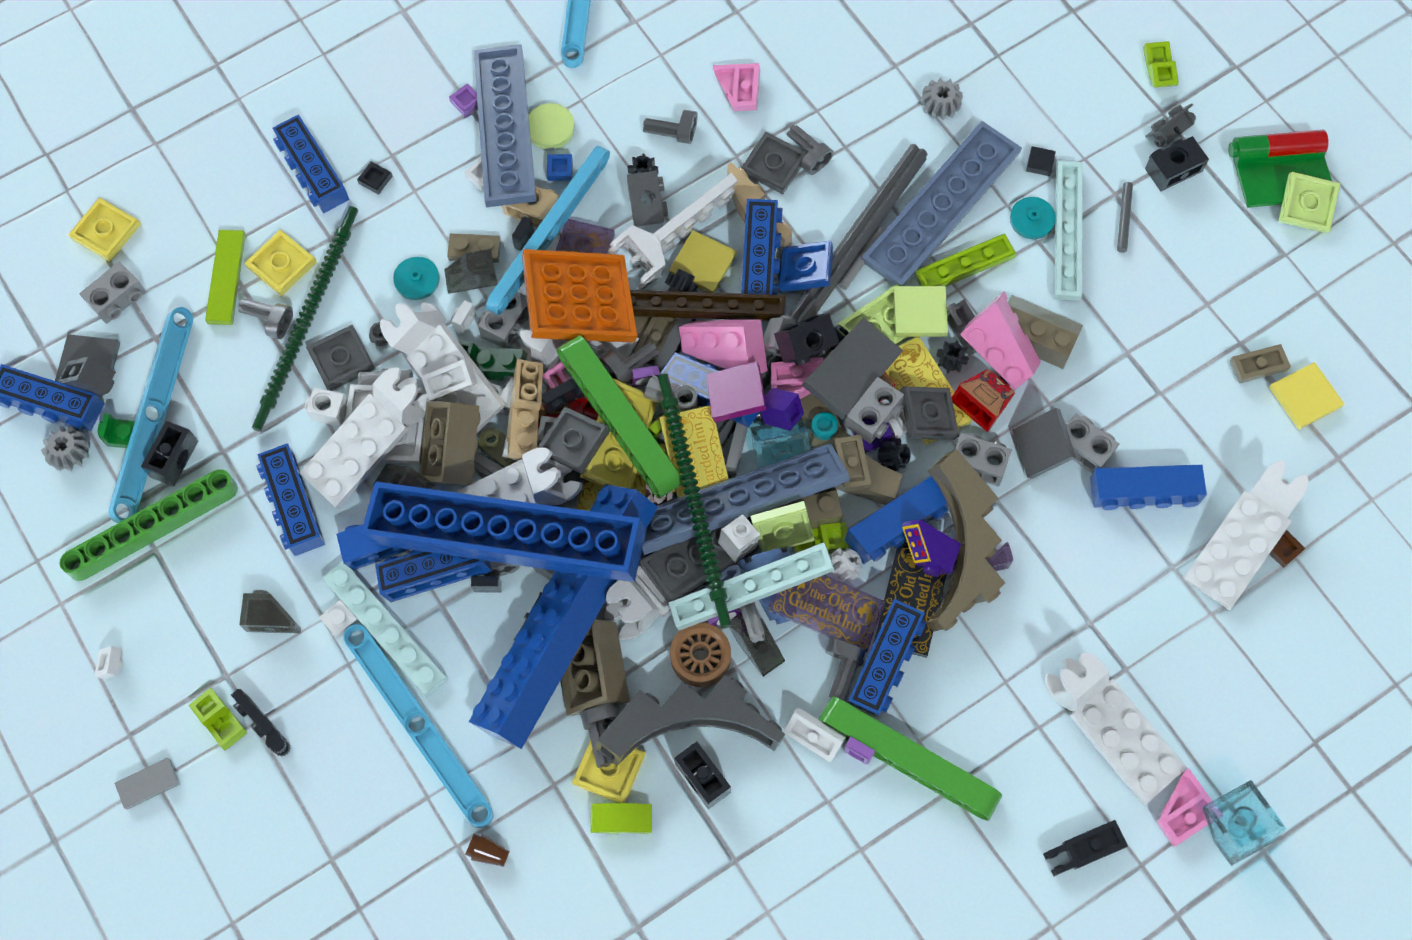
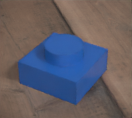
(559, 167)

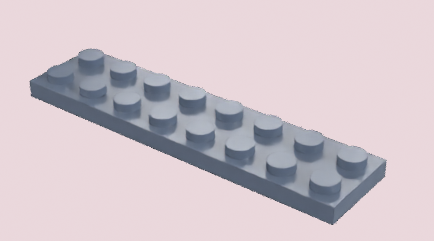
(504, 126)
(941, 204)
(748, 495)

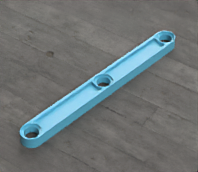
(575, 31)
(549, 227)
(156, 395)
(428, 739)

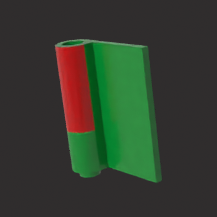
(1268, 159)

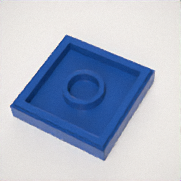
(806, 266)

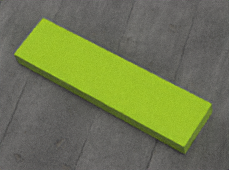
(966, 262)
(225, 277)

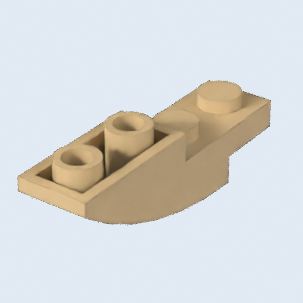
(745, 190)
(524, 408)

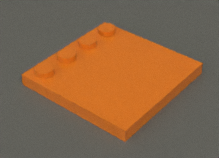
(578, 296)

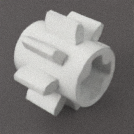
(846, 564)

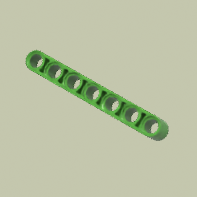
(619, 416)
(136, 525)
(913, 759)

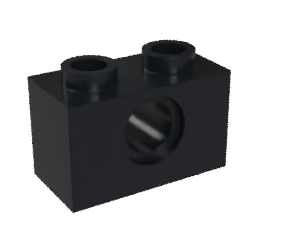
(1189, 158)
(793, 342)
(169, 453)
(702, 775)

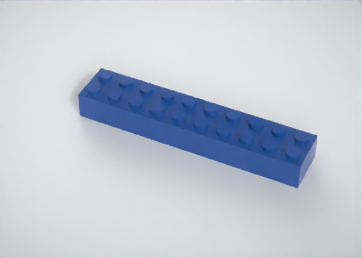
(505, 531)
(550, 637)

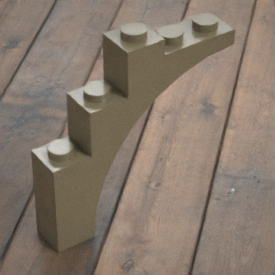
(883, 480)
(968, 503)

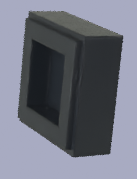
(1040, 161)
(374, 177)
(523, 233)
(486, 584)

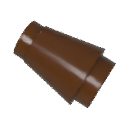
(486, 850)

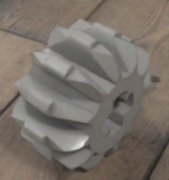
(941, 98)
(75, 446)

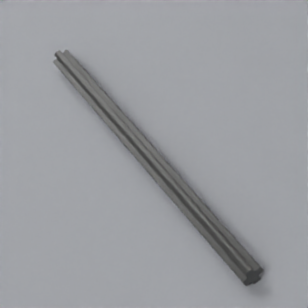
(847, 251)

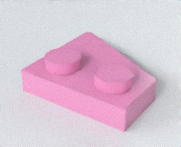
(740, 84)
(791, 377)
(1184, 810)

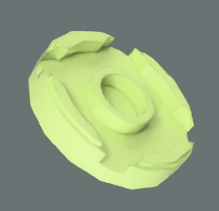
(551, 126)

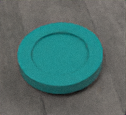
(1032, 217)
(416, 278)

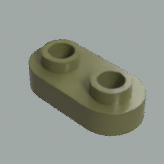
(495, 449)

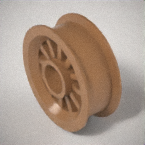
(689, 676)

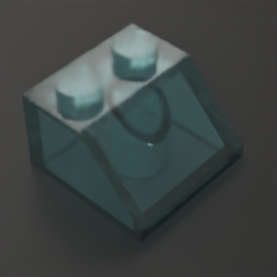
(777, 444)
(1242, 822)

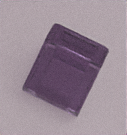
(1002, 558)

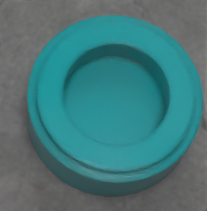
(824, 426)

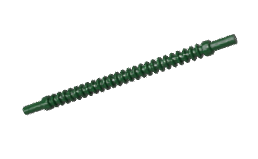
(269, 400)
(717, 594)

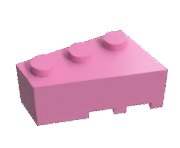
(725, 342)
(1002, 342)

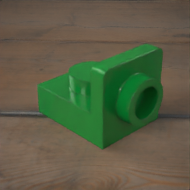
(115, 431)

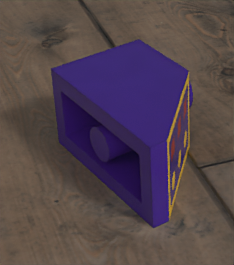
(930, 547)

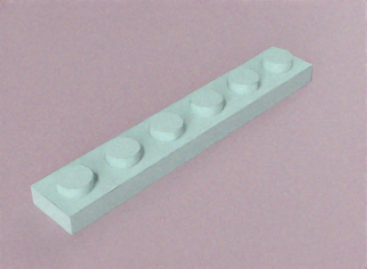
(1068, 231)
(754, 585)
(385, 629)

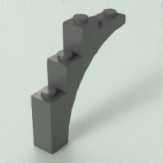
(686, 708)

